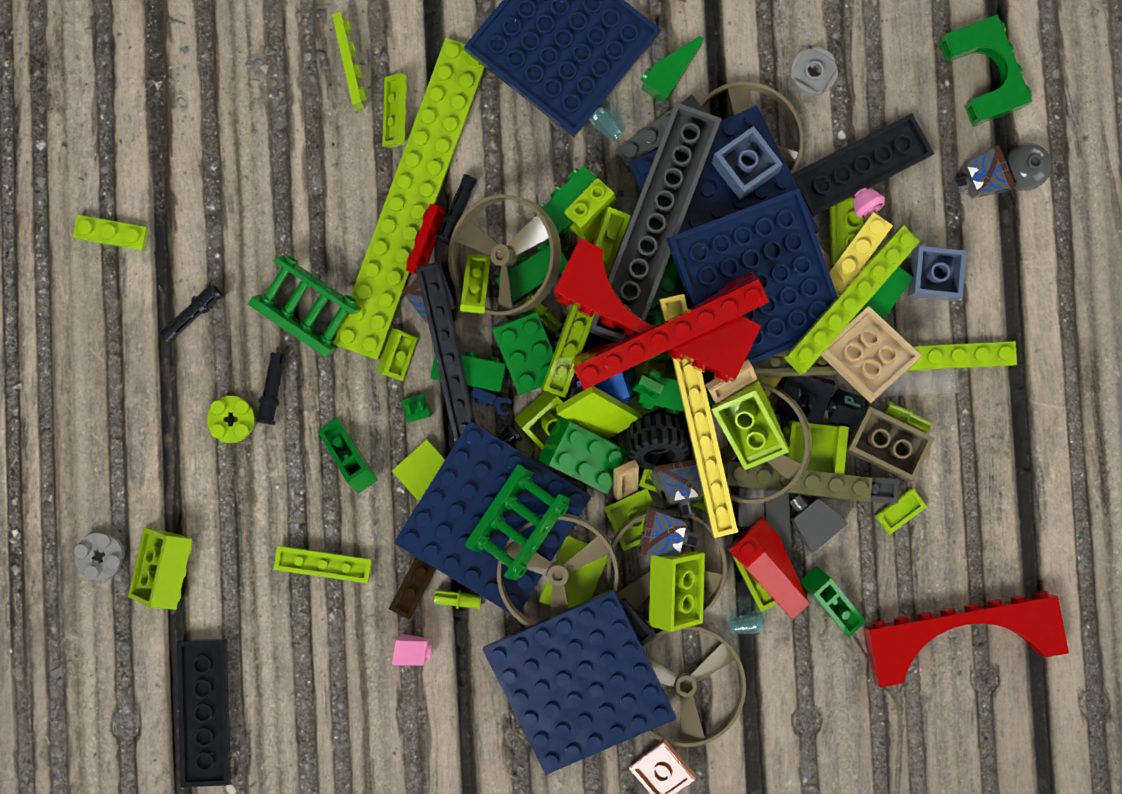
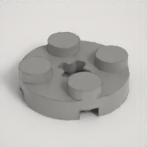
(826, 68)
(92, 568)

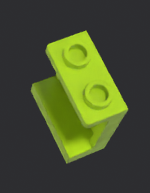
(589, 209)
(828, 446)

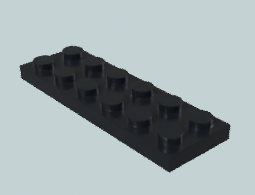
(862, 164)
(203, 713)

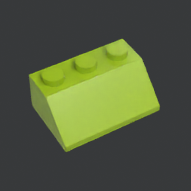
(160, 569)
(676, 591)

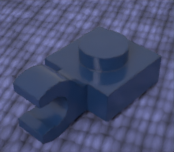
(484, 398)

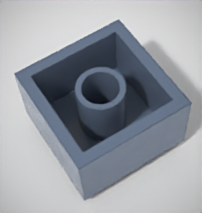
(746, 163)
(937, 273)

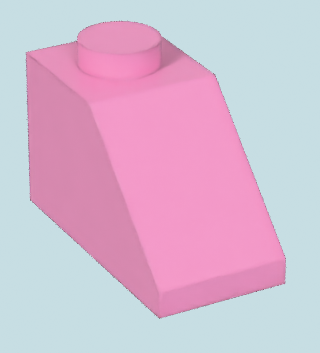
(411, 650)

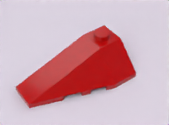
(768, 563)

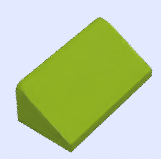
(397, 354)

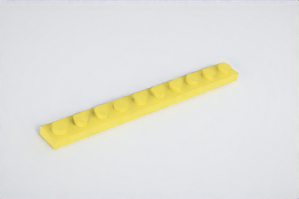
(850, 264)
(702, 434)

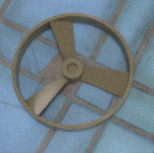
(739, 100)
(535, 232)
(784, 465)
(557, 572)
(640, 589)
(686, 685)

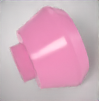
(867, 202)

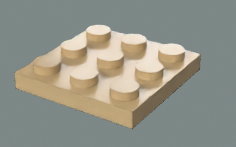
(870, 354)

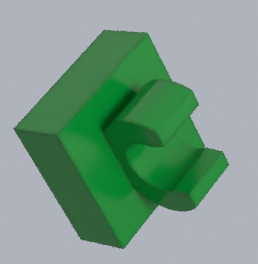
(649, 385)
(416, 408)

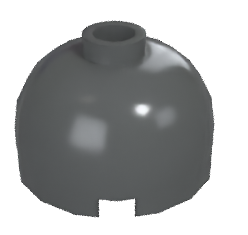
(1029, 166)

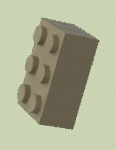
(889, 444)

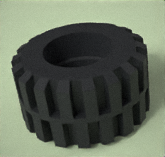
(657, 440)

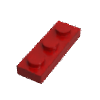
(425, 238)

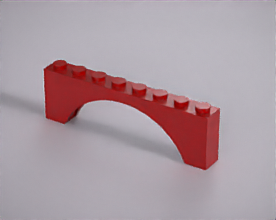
(588, 288)
(613, 358)
(897, 643)

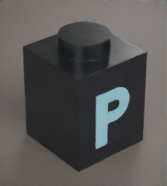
(846, 408)

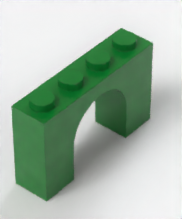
(990, 39)

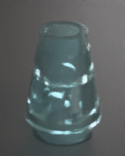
(605, 123)
(747, 624)

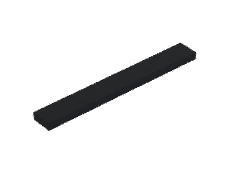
(446, 346)

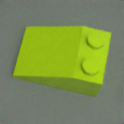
(540, 418)
(751, 425)

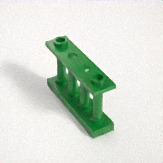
(285, 317)
(494, 520)

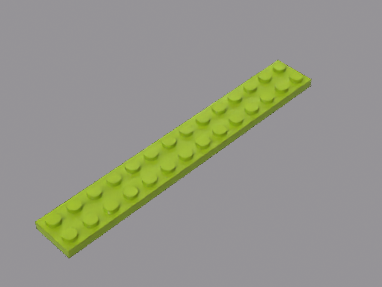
(411, 192)

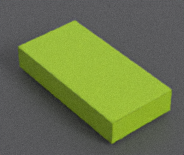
(896, 515)

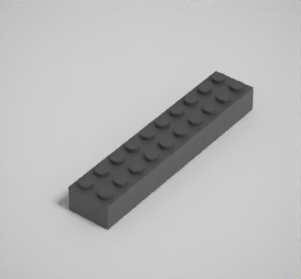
(659, 213)

